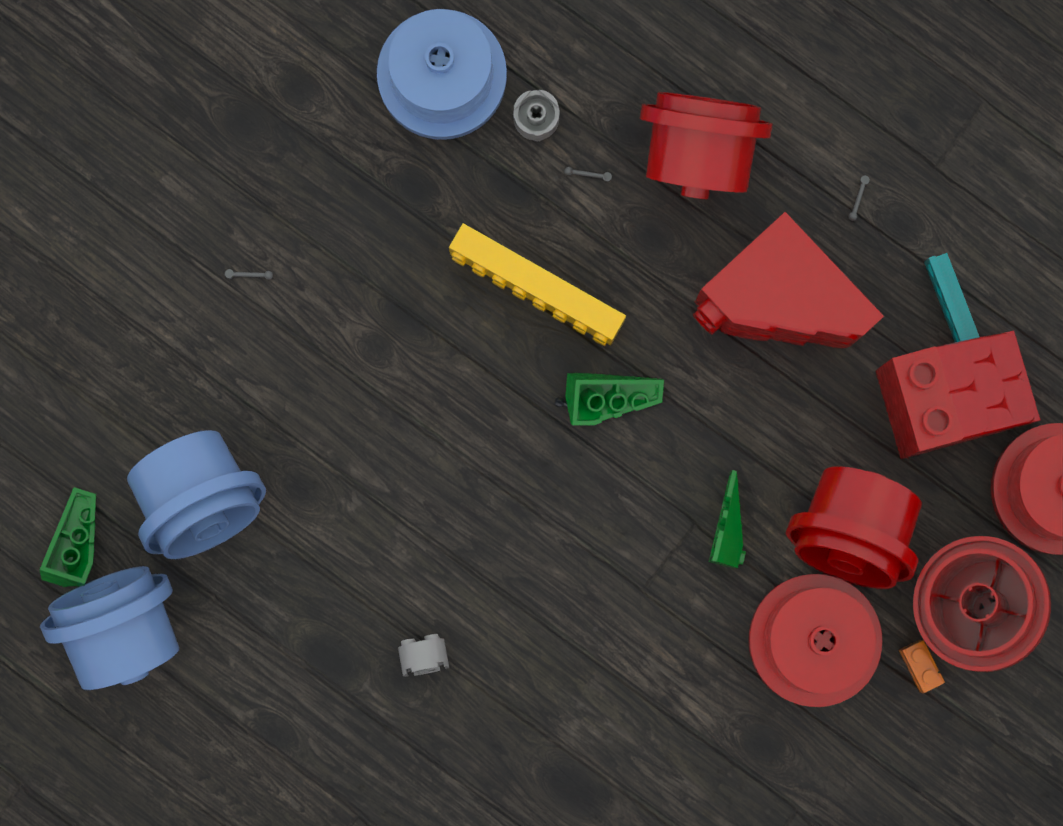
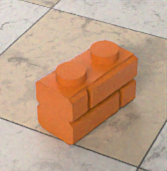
(921, 666)

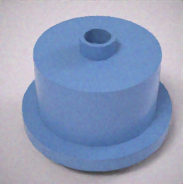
(441, 74)
(193, 495)
(114, 627)

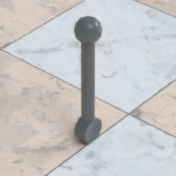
(606, 176)
(864, 181)
(230, 274)

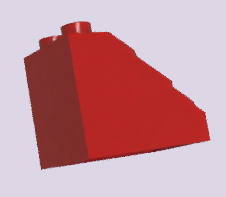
(785, 293)
(956, 393)

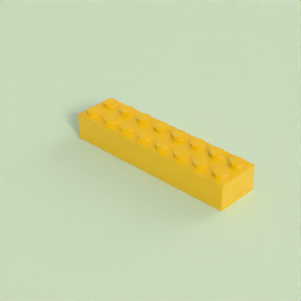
(536, 284)

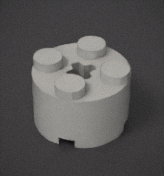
(535, 102)
(423, 656)

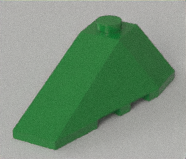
(602, 396)
(728, 536)
(72, 546)

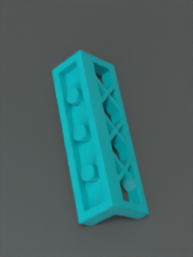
(951, 298)

